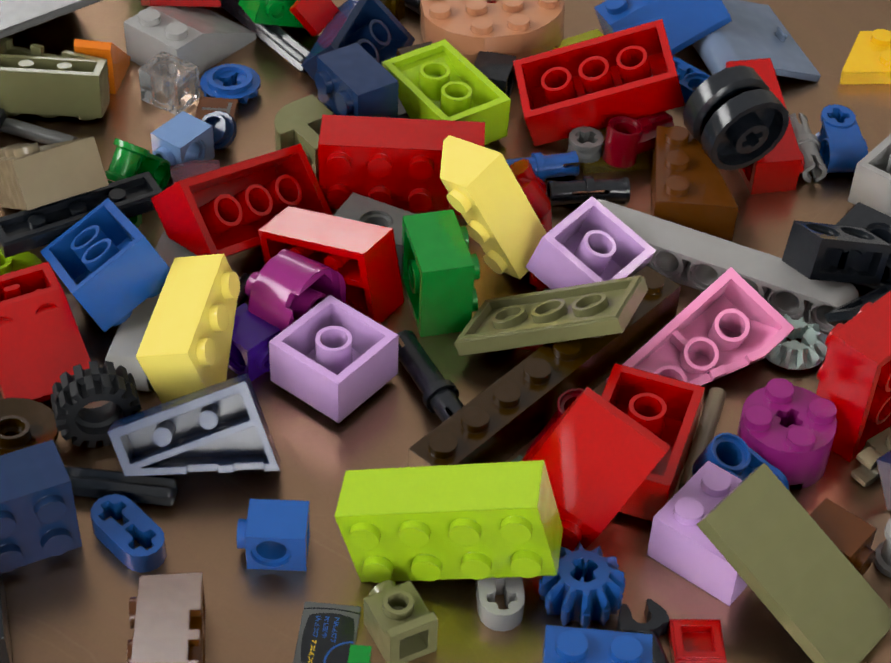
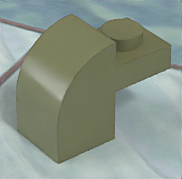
(301, 124)

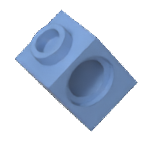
(183, 140)

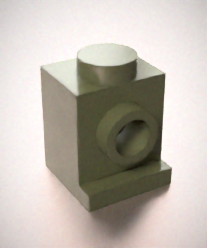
(400, 622)

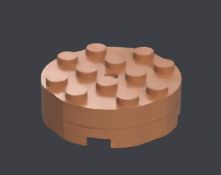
(494, 26)

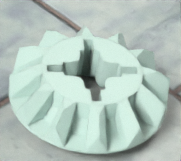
(800, 355)

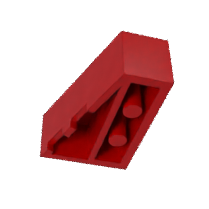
(782, 165)
(355, 249)

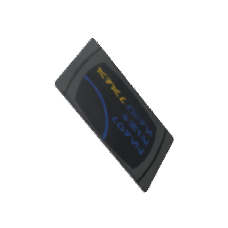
(326, 633)

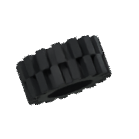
(88, 387)

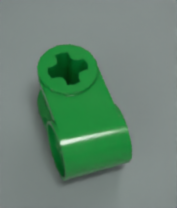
(134, 160)

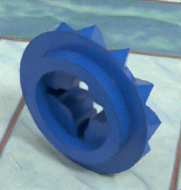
(222, 80)

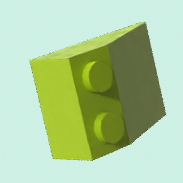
(444, 85)

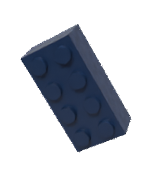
(35, 507)

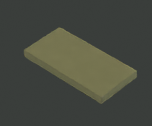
(552, 316)
(797, 570)

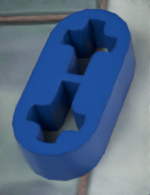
(120, 539)

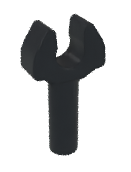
(657, 624)

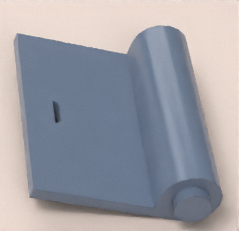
(755, 35)

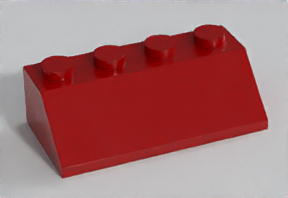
(230, 204)

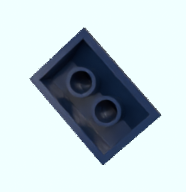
(365, 23)

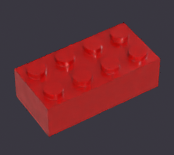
(598, 80)
(388, 159)

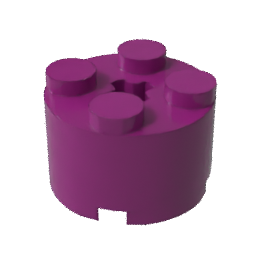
(291, 287)
(790, 429)

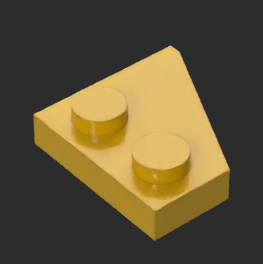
(869, 59)

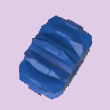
(584, 588)

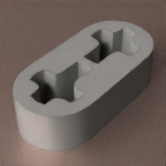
(514, 599)

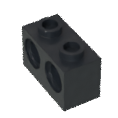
(836, 253)

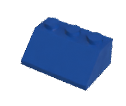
(683, 19)

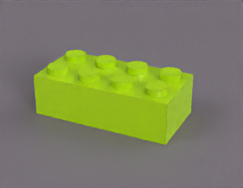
(451, 522)

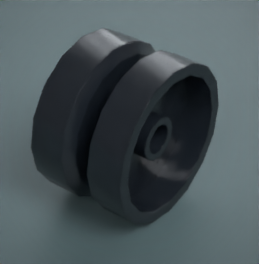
(735, 117)

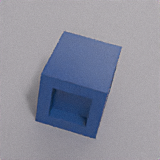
(275, 534)

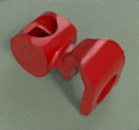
(532, 186)

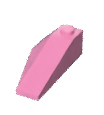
(714, 334)

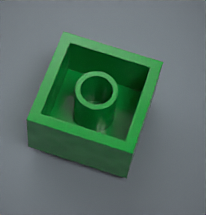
(438, 272)

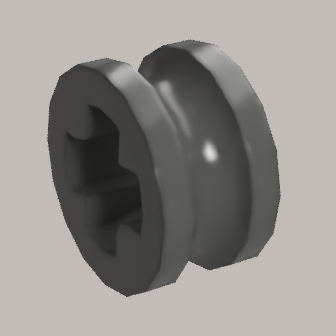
(586, 143)

